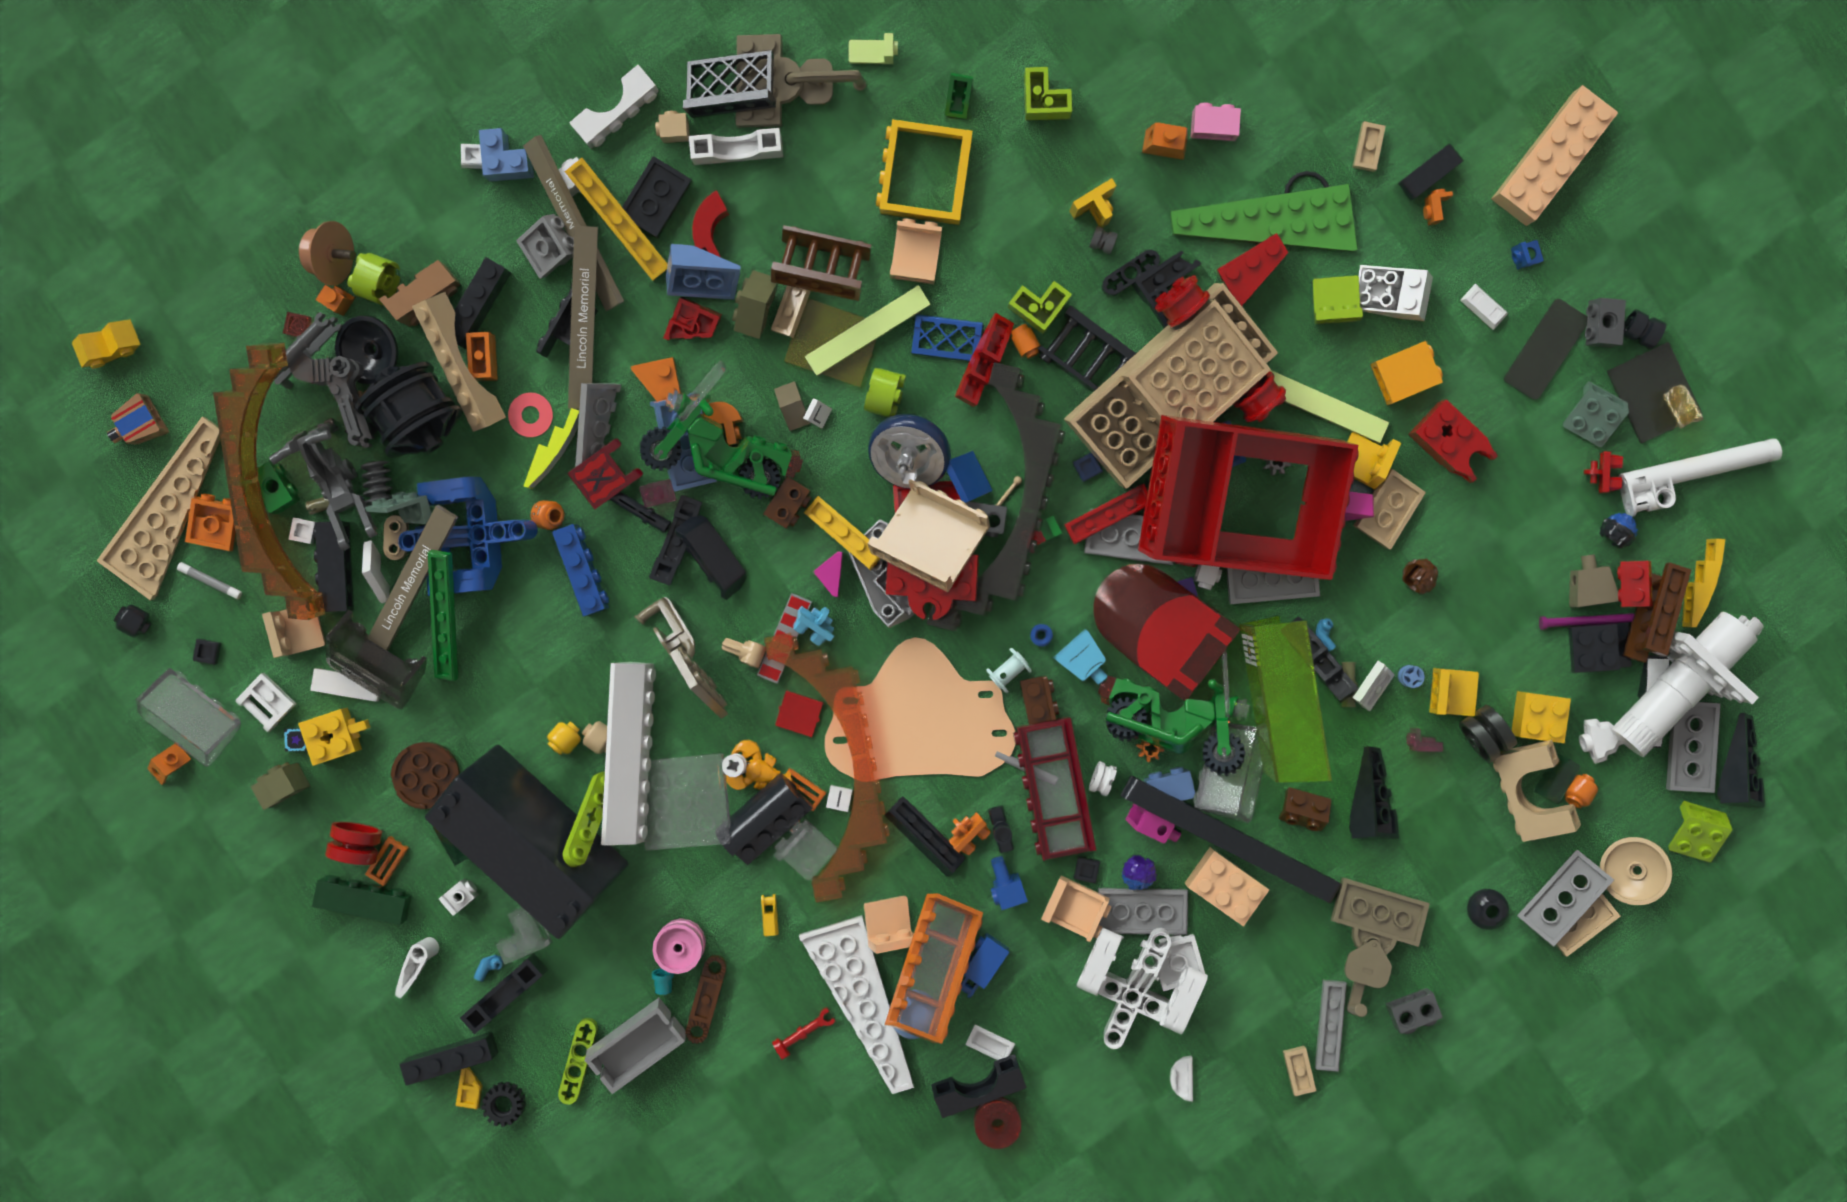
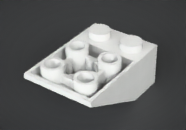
(1394, 291)

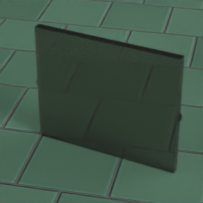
(1642, 386)

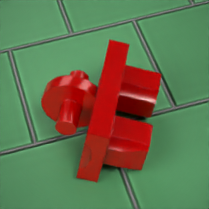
(1606, 463)

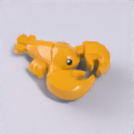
(757, 769)

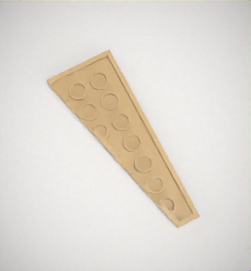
(152, 531)

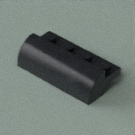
(765, 818)

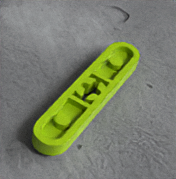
(582, 832)

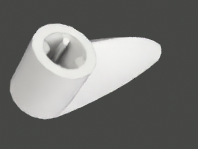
(414, 963)

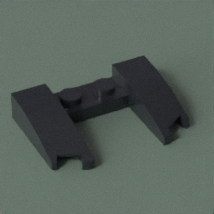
(1159, 279)

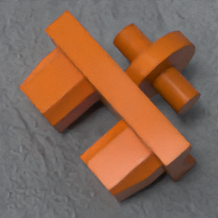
(966, 831)

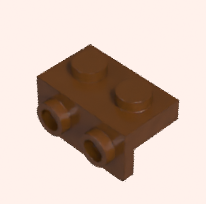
(1305, 809)

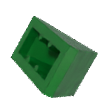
(958, 95)

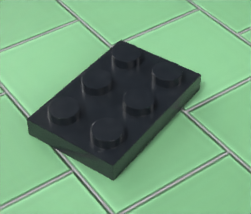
(656, 196)

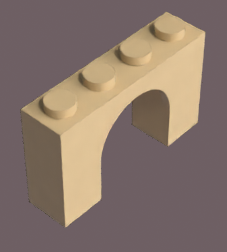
(1531, 820)

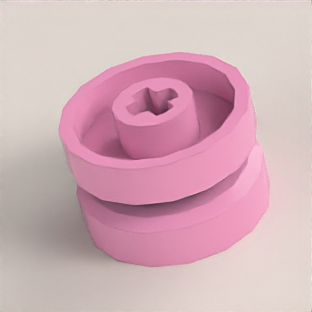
(671, 957)

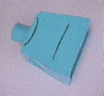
(1083, 658)

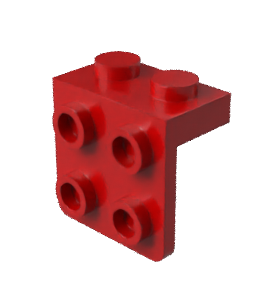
(1635, 583)

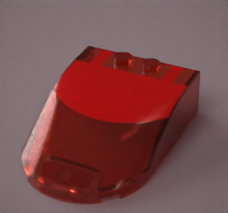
(1161, 626)

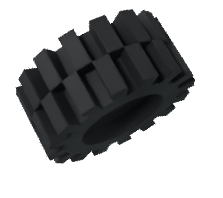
(490, 1104)

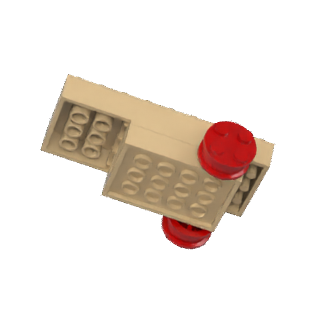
(1189, 370)

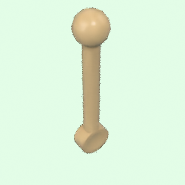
(1017, 481)

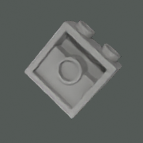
(546, 245)

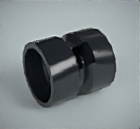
(1644, 329)

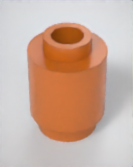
(1025, 341)

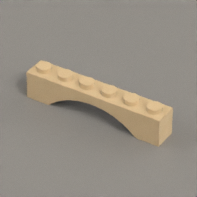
(438, 321)

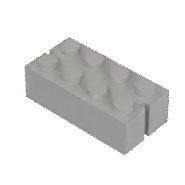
(635, 1045)

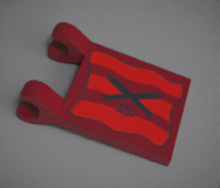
(600, 476)

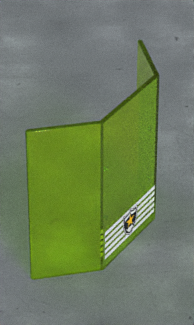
(1285, 700)

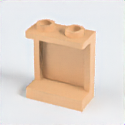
(1077, 908)

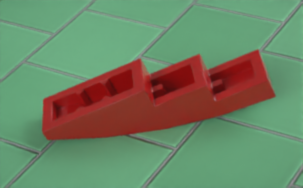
(989, 350)

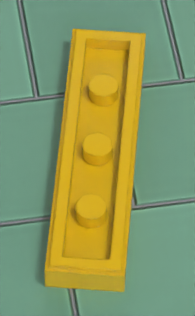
(842, 531)

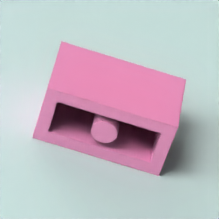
(1215, 122)

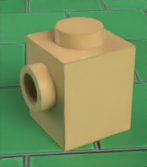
(673, 127)

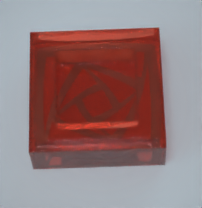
(296, 324)

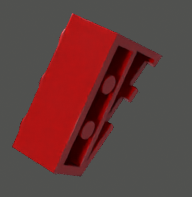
(1250, 269)

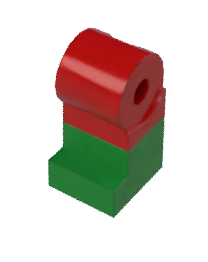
(1049, 530)

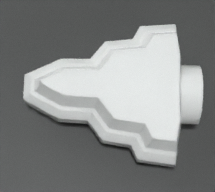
(1598, 740)

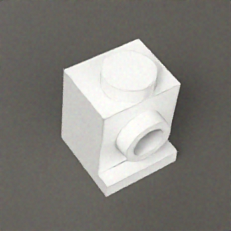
(1207, 576)
(452, 902)

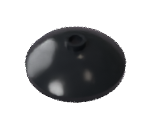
(357, 340)

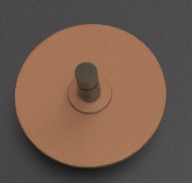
(327, 252)

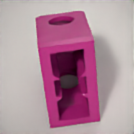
(1152, 825)

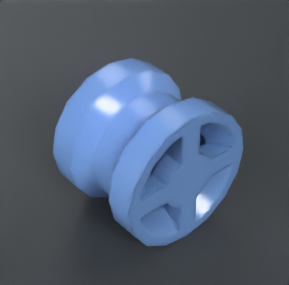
(1416, 676)

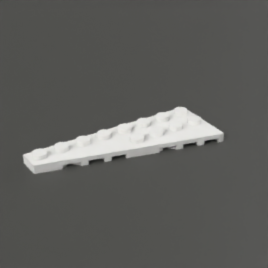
(857, 986)

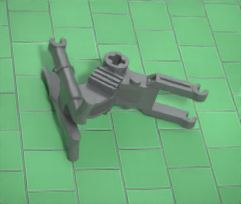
(328, 372)
(331, 476)

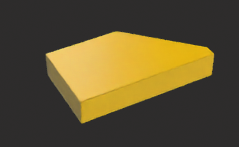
(469, 1090)

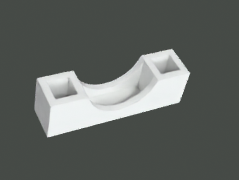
(595, 126)
(754, 146)

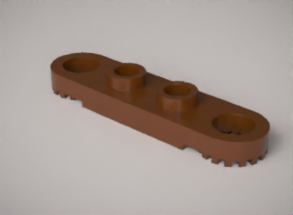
(706, 999)

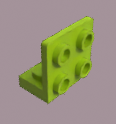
(1336, 299)
(1701, 832)

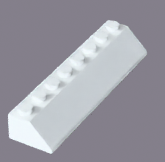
(628, 753)

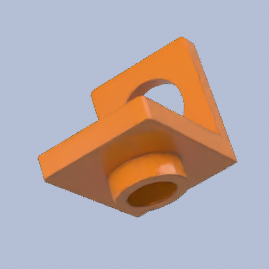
(168, 762)

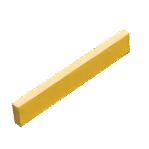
(617, 218)

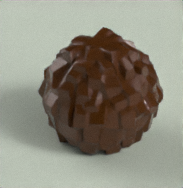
(1420, 576)

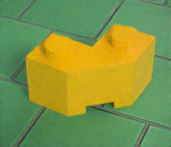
(112, 342)

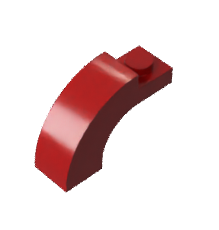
(705, 221)

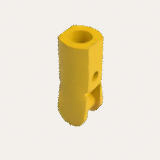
(769, 918)

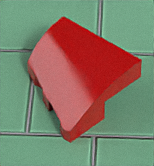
(692, 321)

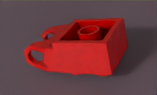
(1457, 445)

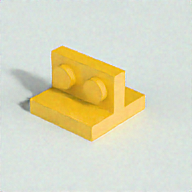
(1096, 203)

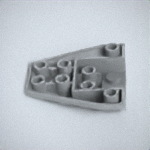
(889, 608)

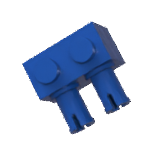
(1007, 887)

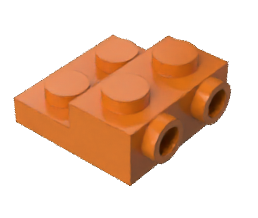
(211, 523)

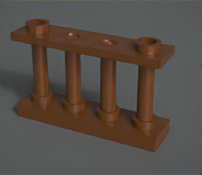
(817, 281)
(1655, 625)

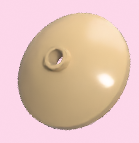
(1628, 886)

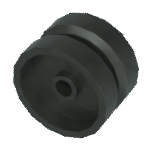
(1488, 733)

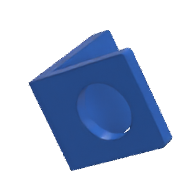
(1521, 255)

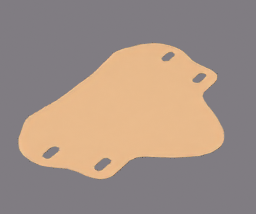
(927, 719)

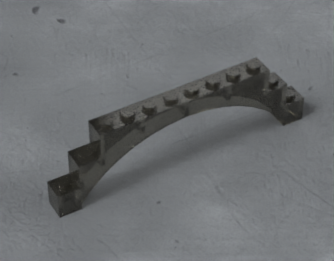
(1040, 448)

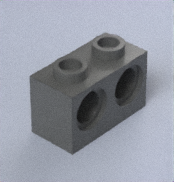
(991, 509)
(1413, 1004)

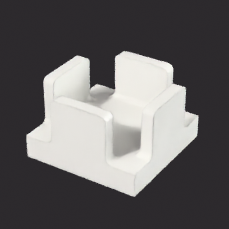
(1183, 952)

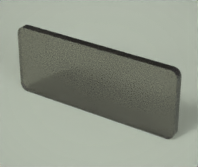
(1546, 349)

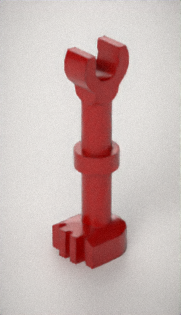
(801, 1033)

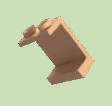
(916, 251)

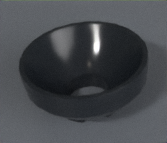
(1480, 902)

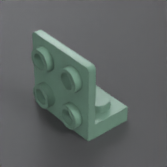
(1596, 415)
(411, 507)

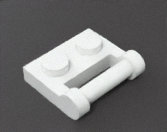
(269, 696)

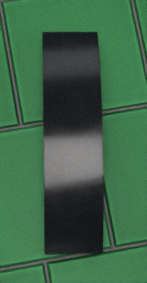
(674, 547)

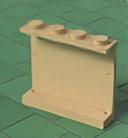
(931, 536)

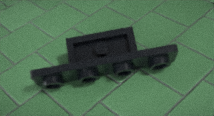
(558, 327)

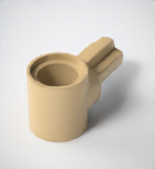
(749, 652)

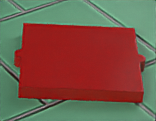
(799, 713)

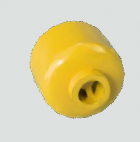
(563, 738)

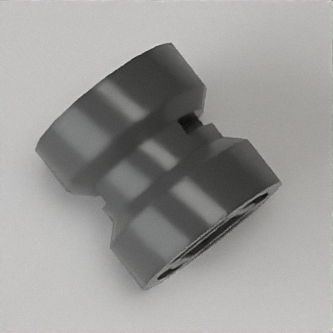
(1103, 240)

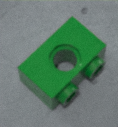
(285, 495)

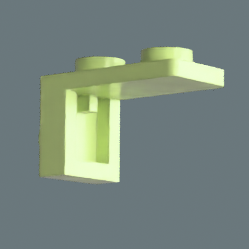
(873, 50)

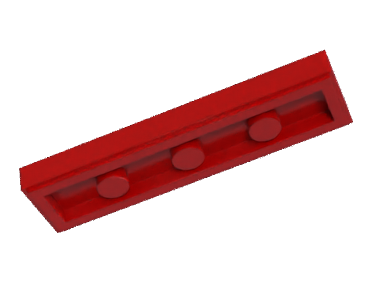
(1107, 514)

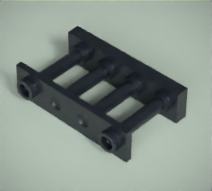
(1092, 333)

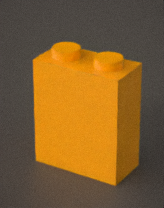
(1407, 372)

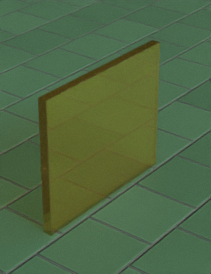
(820, 325)

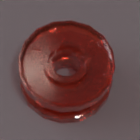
(997, 1136)

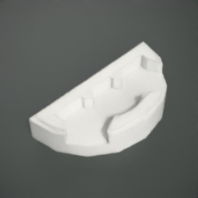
(1182, 1078)

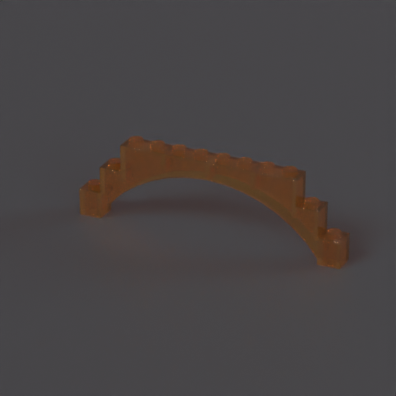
(238, 420)
(865, 821)

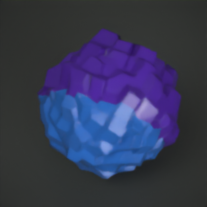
(1139, 872)

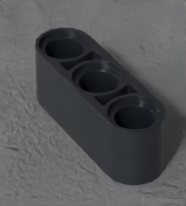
(1430, 172)

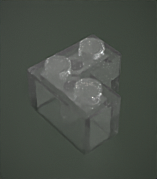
(528, 937)

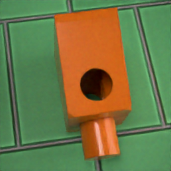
(1165, 141)

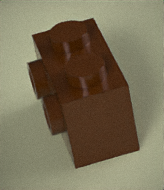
(787, 503)

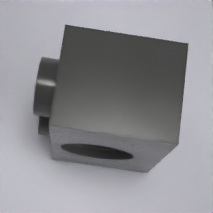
(1613, 314)

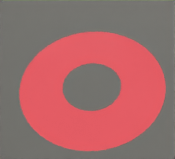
(520, 425)

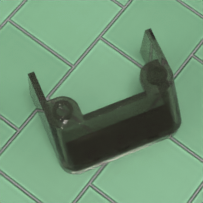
(371, 665)

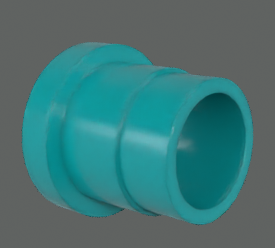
(662, 981)

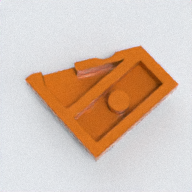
(658, 377)

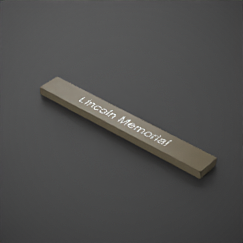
(569, 213)
(582, 311)
(411, 578)

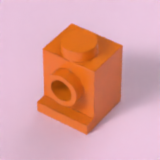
(335, 299)

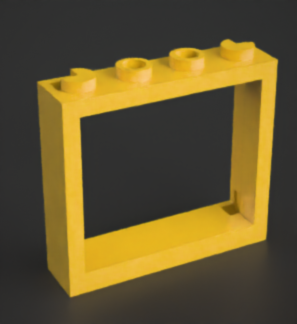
(888, 157)

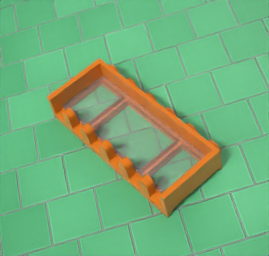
(934, 968)

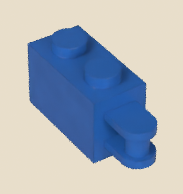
(983, 963)

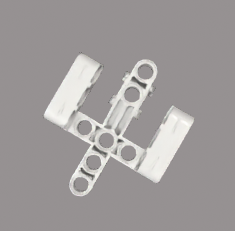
(1171, 1013)

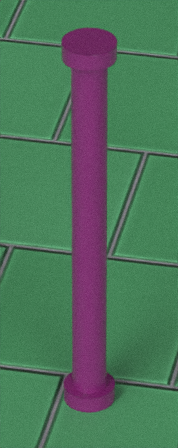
(1545, 622)

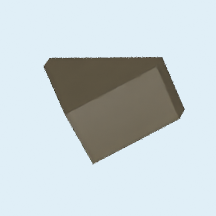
(791, 406)

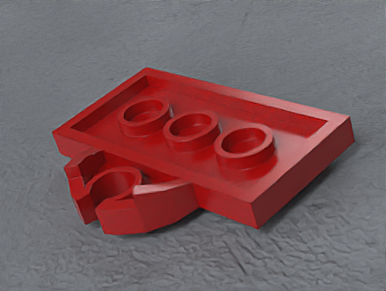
(921, 592)

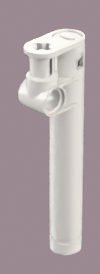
(1647, 483)

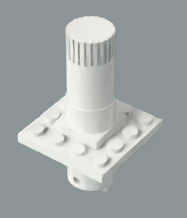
(1696, 669)

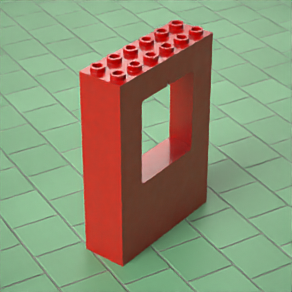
(1191, 491)

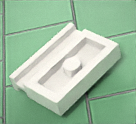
(1373, 686)

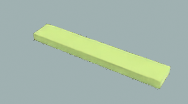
(867, 330)
(1332, 409)

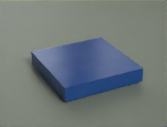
(968, 477)

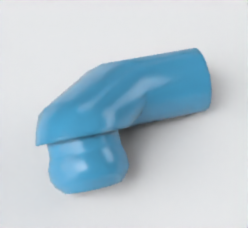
(1322, 632)
(487, 964)

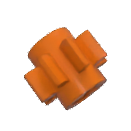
(1153, 753)

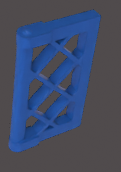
(938, 321)

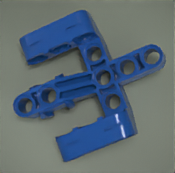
(477, 498)

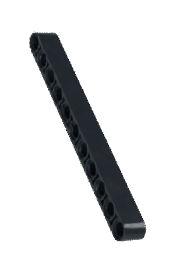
(1230, 839)

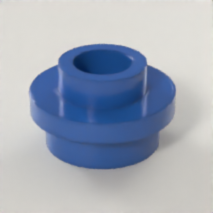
(1048, 635)

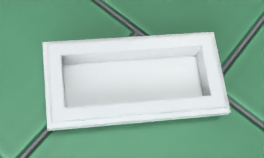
(1484, 306)
(989, 1043)

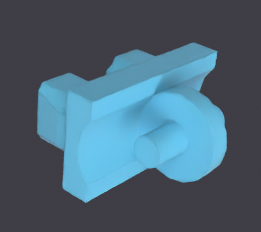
(817, 621)

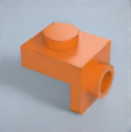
(1433, 209)

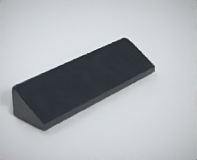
(924, 836)

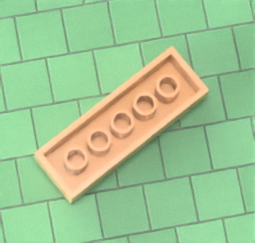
(1554, 155)

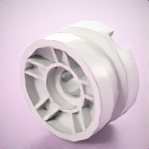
(1102, 778)

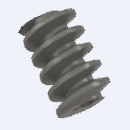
(376, 482)

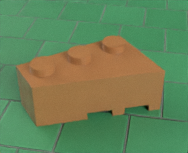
(428, 283)

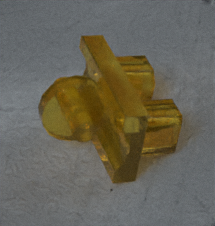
(1682, 406)

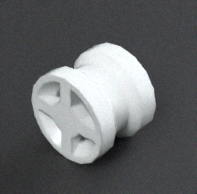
(738, 763)

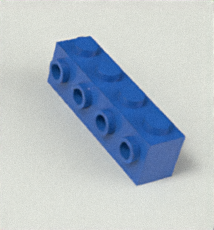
(580, 569)

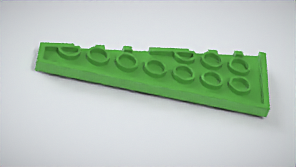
(1299, 218)

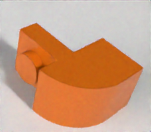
(727, 416)

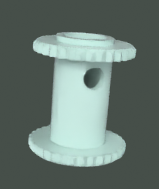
(1011, 668)

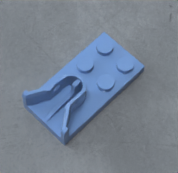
(683, 473)

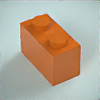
(482, 356)

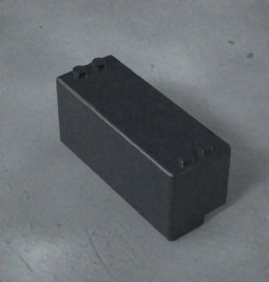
(518, 838)

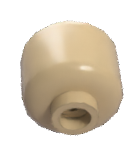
(595, 737)

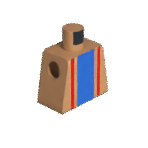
(137, 421)

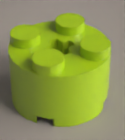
(374, 277)
(884, 392)

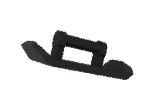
(712, 555)

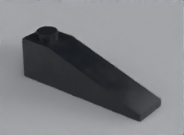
(1739, 776)
(1371, 809)

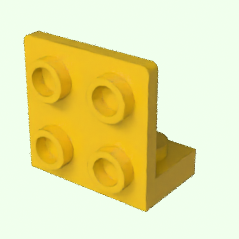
(1373, 460)
(1453, 692)

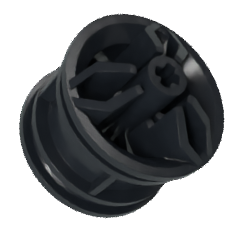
(409, 409)

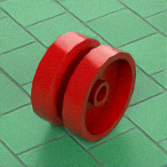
(353, 843)

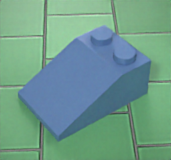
(700, 273)

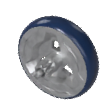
(896, 463)

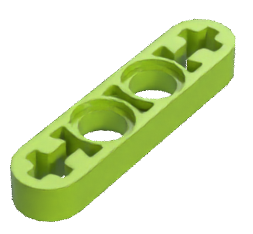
(576, 1060)

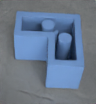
(499, 161)

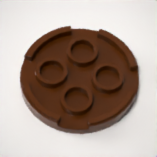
(423, 773)

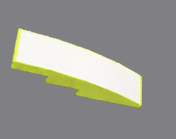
(547, 457)

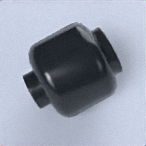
(132, 621)

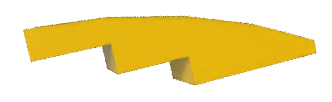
(1701, 590)

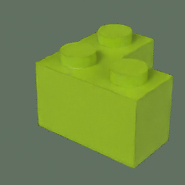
(1042, 102)
(1038, 311)

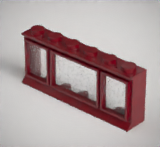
(1054, 788)

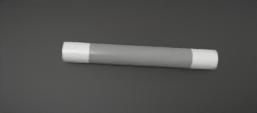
(188, 570)

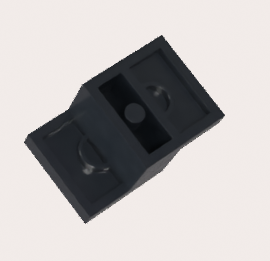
(1598, 647)

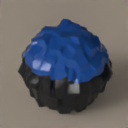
(1619, 529)

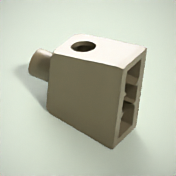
(1592, 584)

